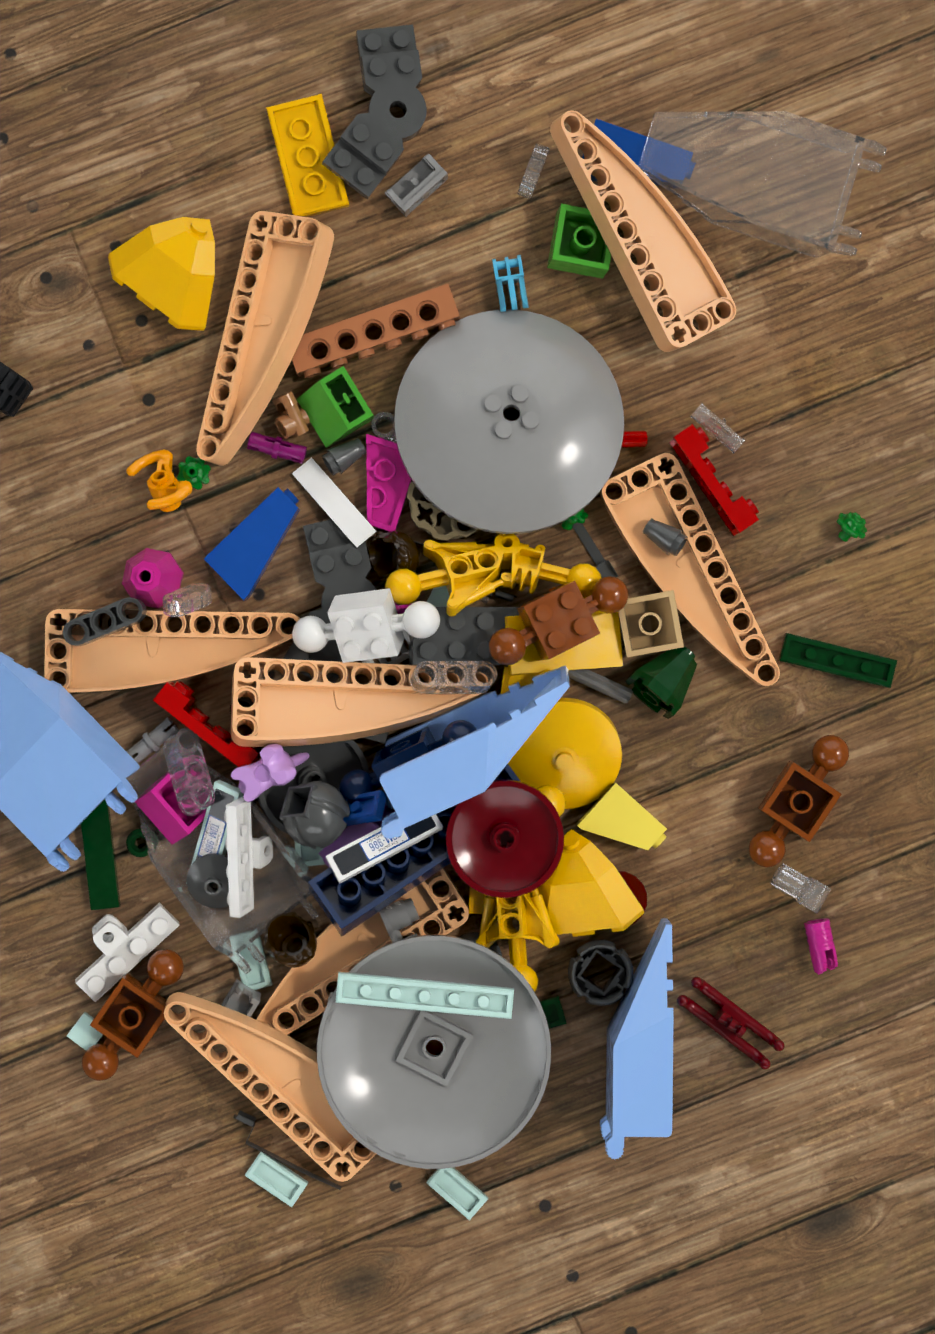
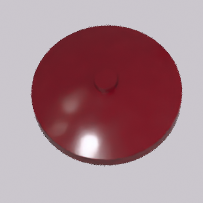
(505, 839)

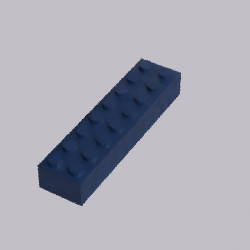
(380, 885)

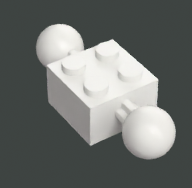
(366, 626)

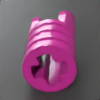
(821, 945)

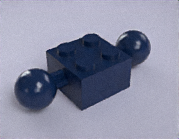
(396, 754)

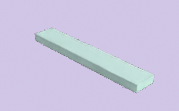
(424, 995)

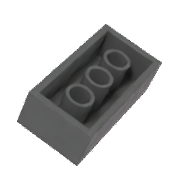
(461, 636)

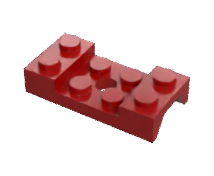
(689, 446)
(177, 700)

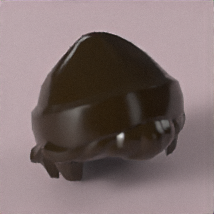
(393, 552)
(290, 940)

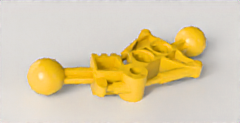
(477, 581)
(528, 910)

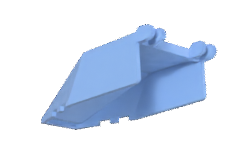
(472, 761)
(54, 762)
(641, 1052)

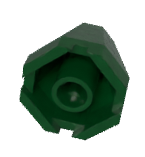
(664, 680)

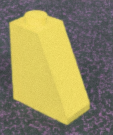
(623, 820)

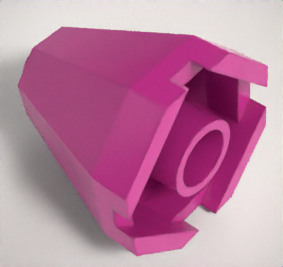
(164, 579)

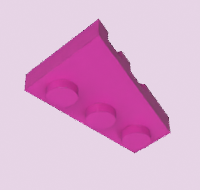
(386, 483)

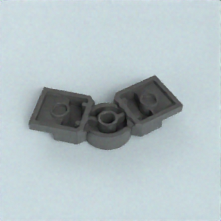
(376, 138)
(342, 571)

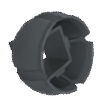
(314, 814)
(614, 988)

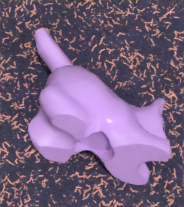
(272, 769)

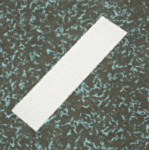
(334, 502)

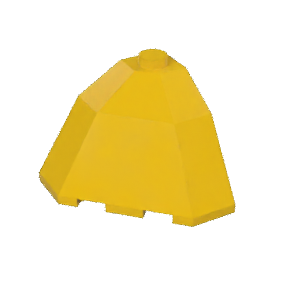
(170, 269)
(587, 891)

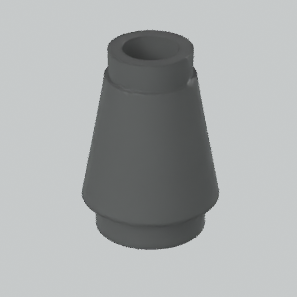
(343, 456)
(665, 536)

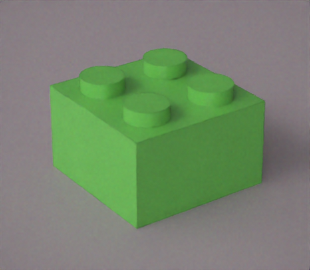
(578, 244)

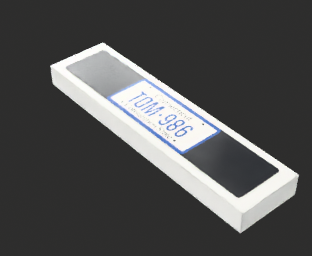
(376, 848)

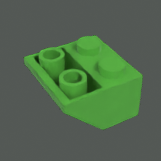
(335, 407)

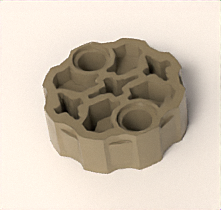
(448, 528)

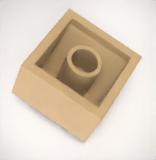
(650, 624)

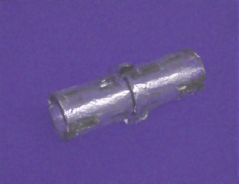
(717, 428)

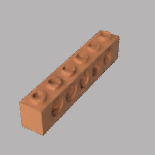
(437, 298)

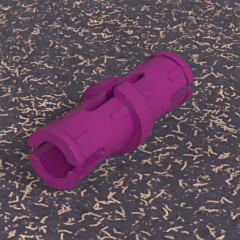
(277, 447)

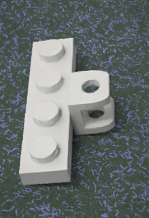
(243, 856)
(123, 948)

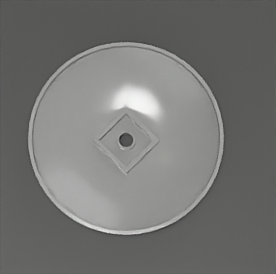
(499, 470)
(442, 1105)

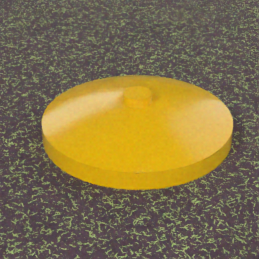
(573, 751)

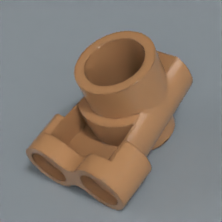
(292, 419)

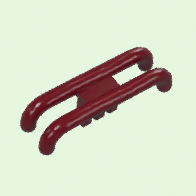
(731, 1022)

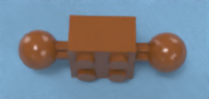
(558, 620)
(799, 801)
(131, 1015)

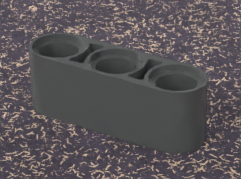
(90, 621)

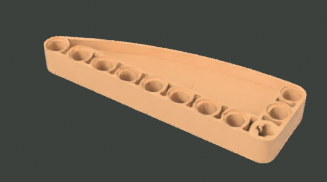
(654, 232)
(278, 313)
(687, 573)
(156, 656)
(328, 712)
(342, 953)
(283, 1066)

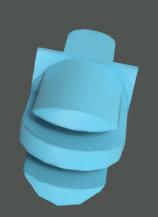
(509, 280)

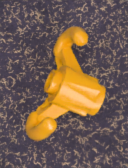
(162, 484)

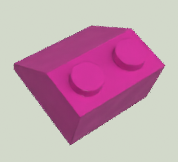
(162, 809)

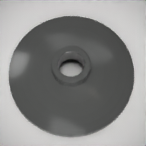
(207, 870)

